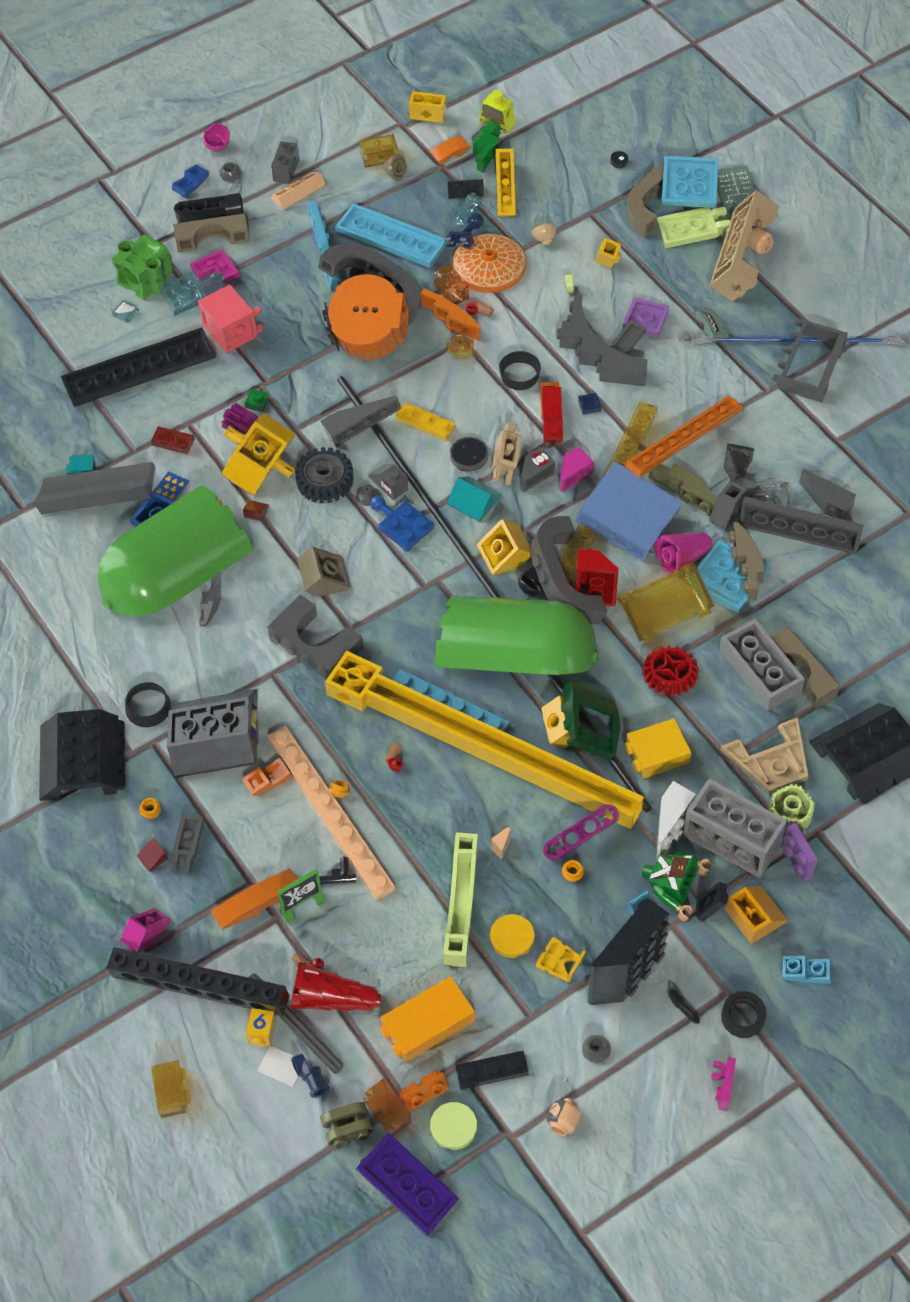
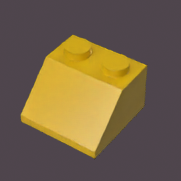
(504, 547)

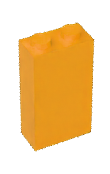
(426, 1019)

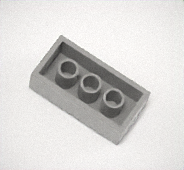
(761, 664)

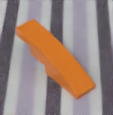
(454, 316)
(252, 900)

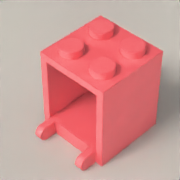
(229, 318)

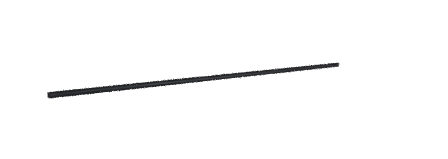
(477, 570)

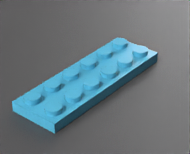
(391, 235)

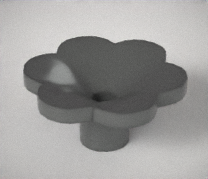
(365, 494)

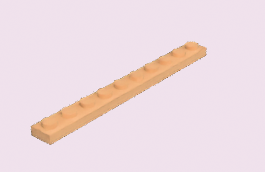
(331, 813)

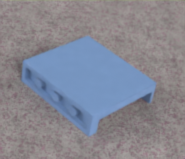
(628, 511)

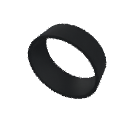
(519, 357)
(152, 720)

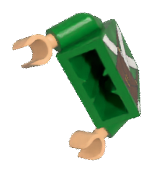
(673, 878)

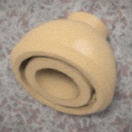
(544, 233)

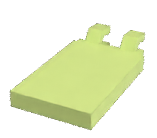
(693, 226)

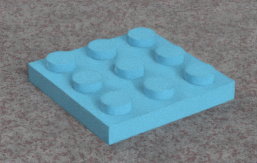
(690, 181)
(723, 578)

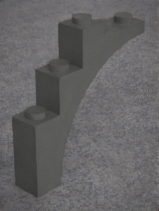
(610, 363)

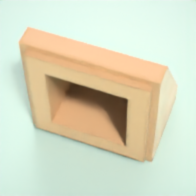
(500, 842)

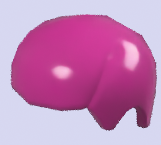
(216, 137)

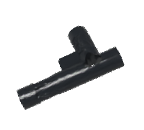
(339, 873)

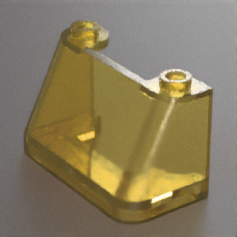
(666, 603)

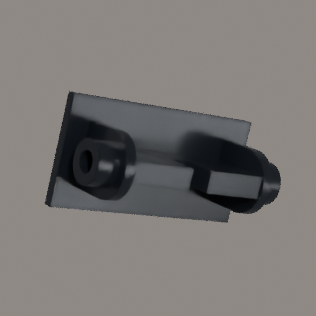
(463, 188)

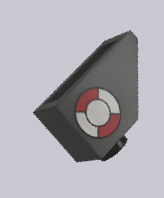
(536, 468)
(390, 480)

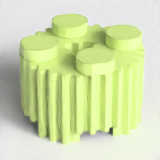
(793, 806)

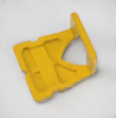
(554, 958)

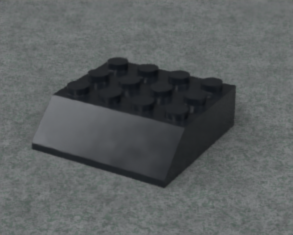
(629, 955)

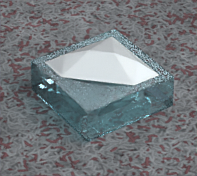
(125, 311)

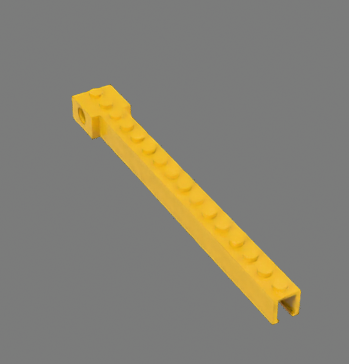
(363, 685)

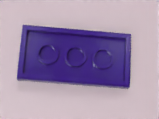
(407, 1184)

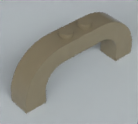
(637, 215)

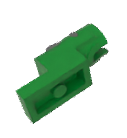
(485, 144)

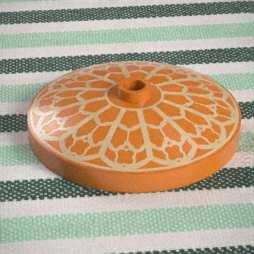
(490, 263)

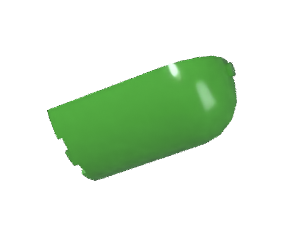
(170, 554)
(515, 636)

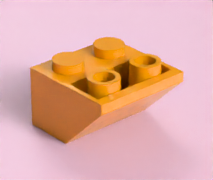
(754, 913)

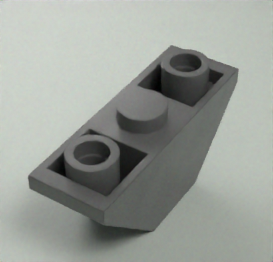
(730, 501)

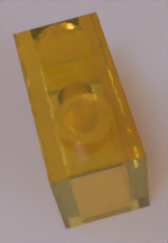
(378, 150)
(170, 1089)

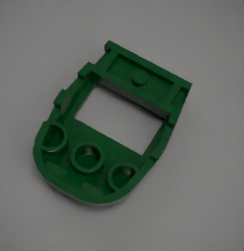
(591, 697)

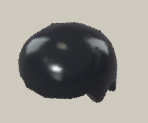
(529, 583)

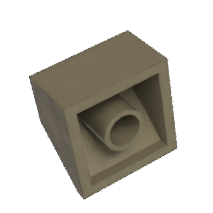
(323, 572)

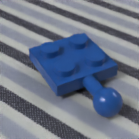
(404, 525)

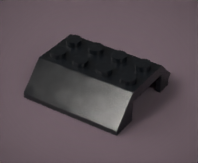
(869, 750)
(81, 753)

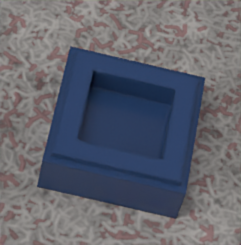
(589, 403)

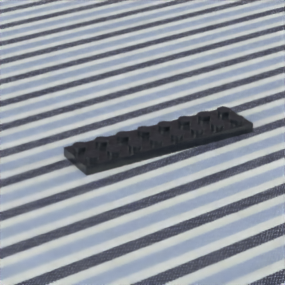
(138, 367)

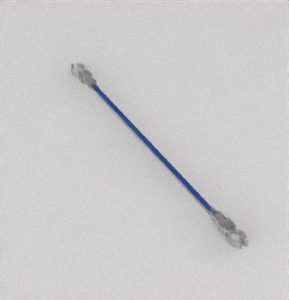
(700, 339)

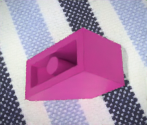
(575, 468)
(144, 929)

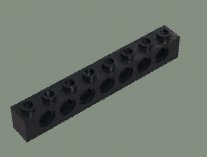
(197, 981)

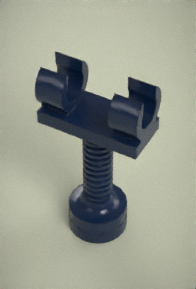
(474, 222)

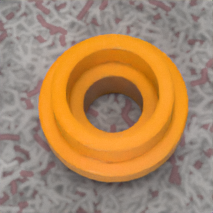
(339, 788)
(149, 803)
(572, 865)

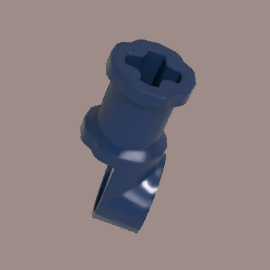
(310, 1075)

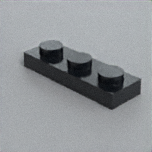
(491, 1070)

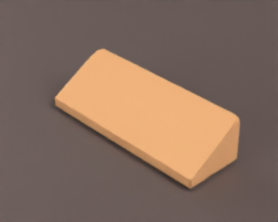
(298, 189)

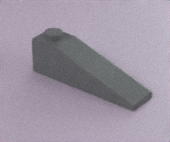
(352, 421)

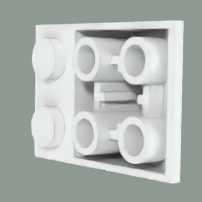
(672, 816)

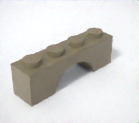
(191, 233)
(820, 685)

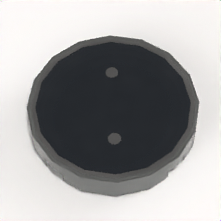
(469, 453)

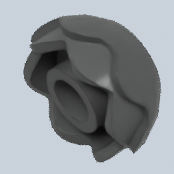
(230, 172)
(591, 1053)

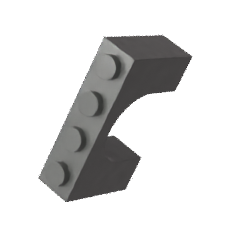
(293, 620)

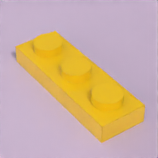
(425, 421)

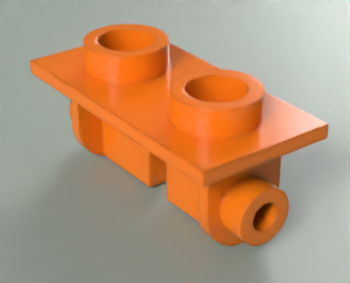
(432, 1086)

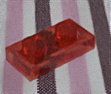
(172, 440)

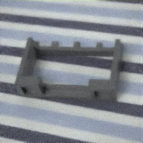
(819, 332)

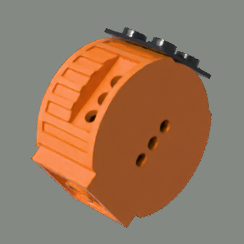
(366, 317)

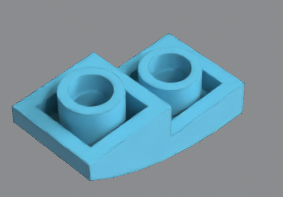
(807, 971)

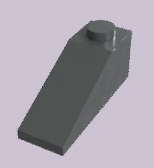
(829, 497)

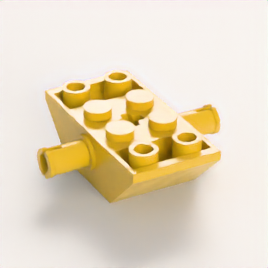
(249, 468)

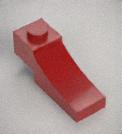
(552, 415)

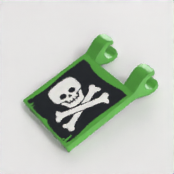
(299, 892)

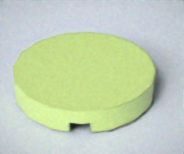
(453, 1126)

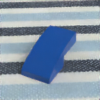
(191, 181)

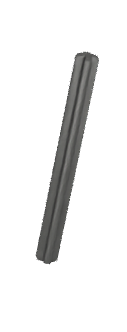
(309, 1038)

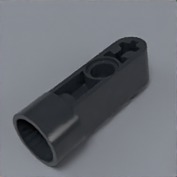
(208, 208)

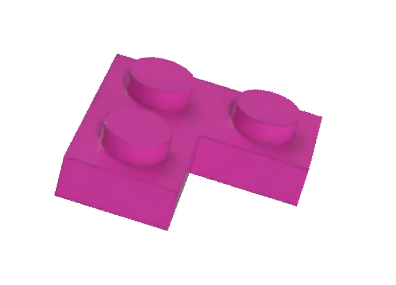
(215, 262)

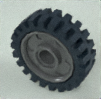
(324, 475)

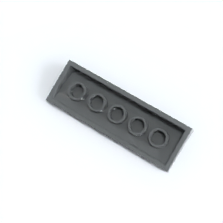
(96, 488)
(800, 525)

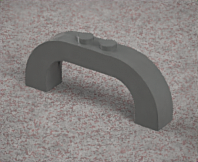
(373, 263)
(550, 573)

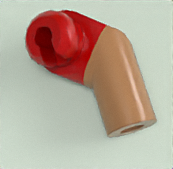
(478, 307)
(392, 757)
(298, 957)

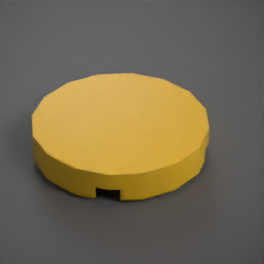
(512, 936)

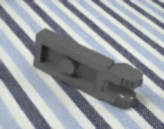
(187, 842)

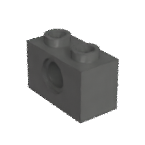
(285, 162)

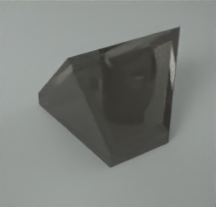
(737, 460)

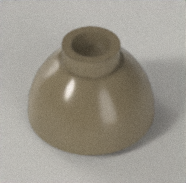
(395, 167)

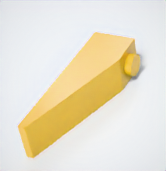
(505, 182)

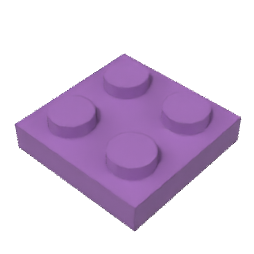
(648, 314)
(799, 852)

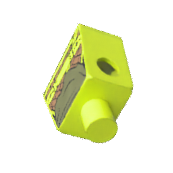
(498, 109)

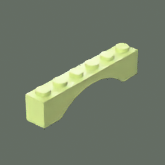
(461, 900)

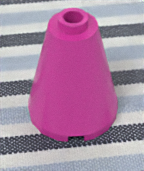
(681, 549)

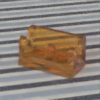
(451, 285)
(387, 1107)

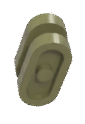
(358, 1129)

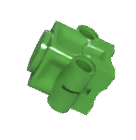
(142, 266)

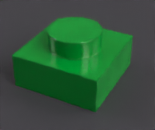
(257, 400)

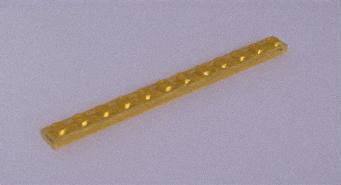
(626, 449)

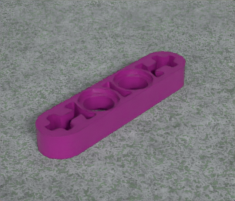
(579, 829)

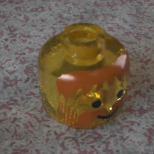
(460, 347)

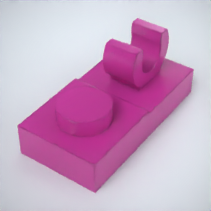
(727, 1072)

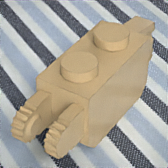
(506, 453)

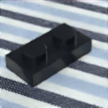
(712, 901)

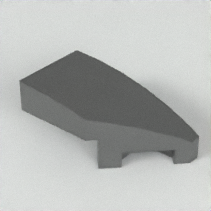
(209, 609)

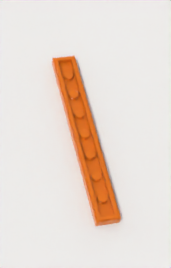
(683, 436)

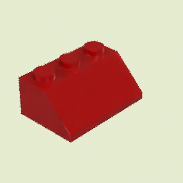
(597, 575)

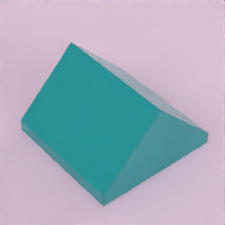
(472, 497)

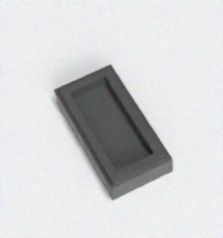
(628, 337)

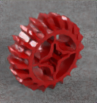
(666, 678)

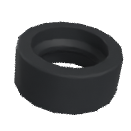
(750, 999)

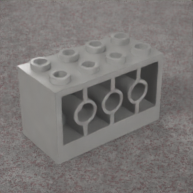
(734, 828)

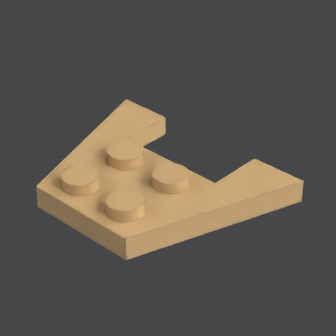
(775, 766)

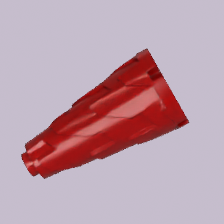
(328, 991)

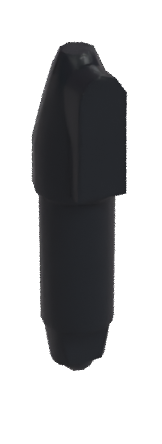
(680, 1003)

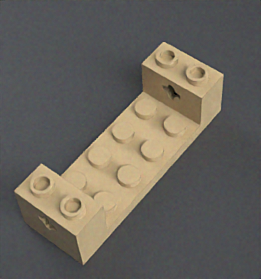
(732, 274)

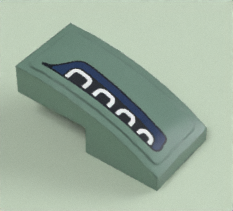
(713, 324)

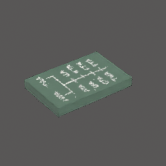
(734, 186)

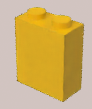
(657, 748)

